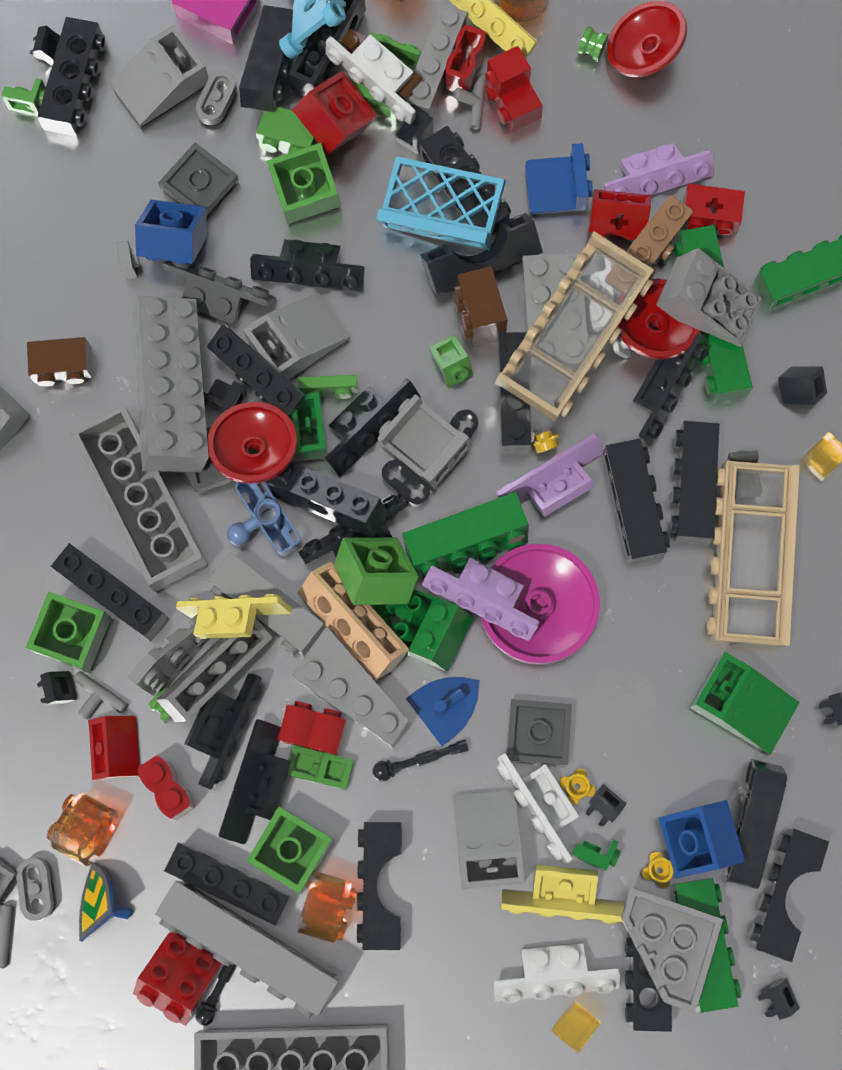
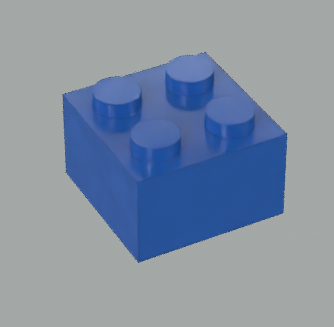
(170, 231)
(701, 839)

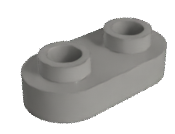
(214, 99)
(31, 890)

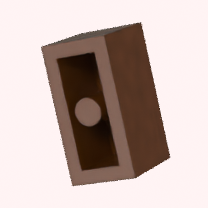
(59, 361)

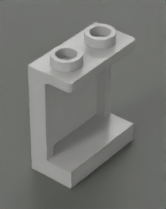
(424, 441)

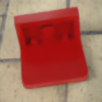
(176, 978)

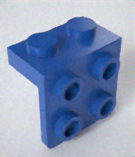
(559, 182)

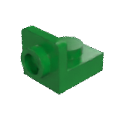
(591, 854)

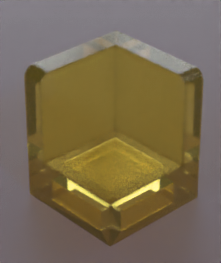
(824, 456)
(575, 1026)

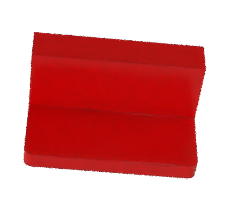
(113, 747)

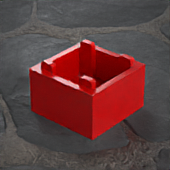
(334, 112)

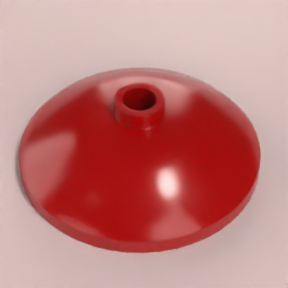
(647, 39)
(667, 342)
(251, 428)

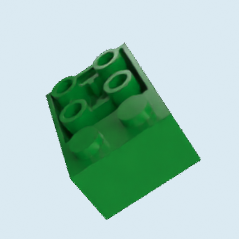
(309, 429)
(428, 627)
(745, 703)

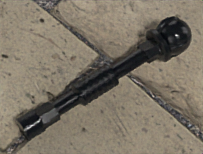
(384, 770)
(205, 1014)

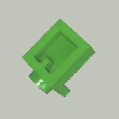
(23, 100)
(452, 360)

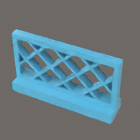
(435, 227)

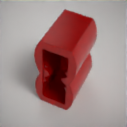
(465, 58)
(312, 729)
(162, 779)

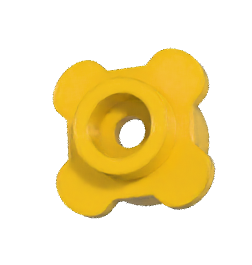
(545, 441)
(580, 778)
(651, 873)

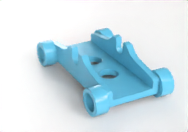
(308, 19)

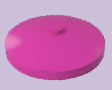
(557, 594)

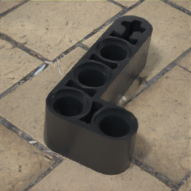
(758, 821)

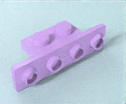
(661, 170)
(557, 479)
(484, 594)

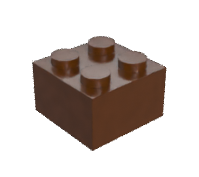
(480, 306)

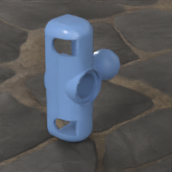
(274, 530)

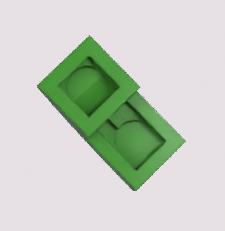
(319, 767)

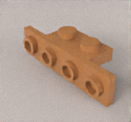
(658, 235)

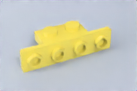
(497, 25)
(230, 617)
(563, 893)

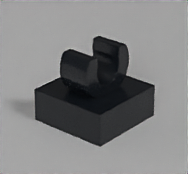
(45, 44)
(57, 687)
(836, 705)
(607, 804)
(782, 999)

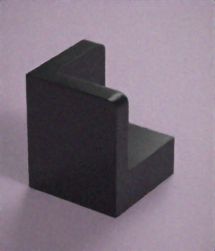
(418, 130)
(802, 385)
(224, 396)

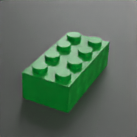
(468, 534)

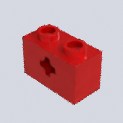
(726, 205)
(606, 206)

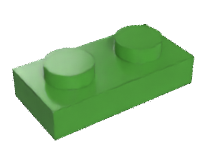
(339, 386)

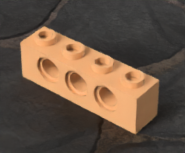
(355, 626)

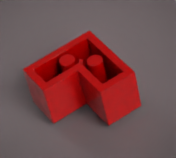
(511, 89)

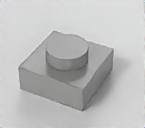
(128, 260)

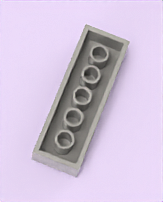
(169, 384)
(138, 499)
(248, 947)
(293, 1048)

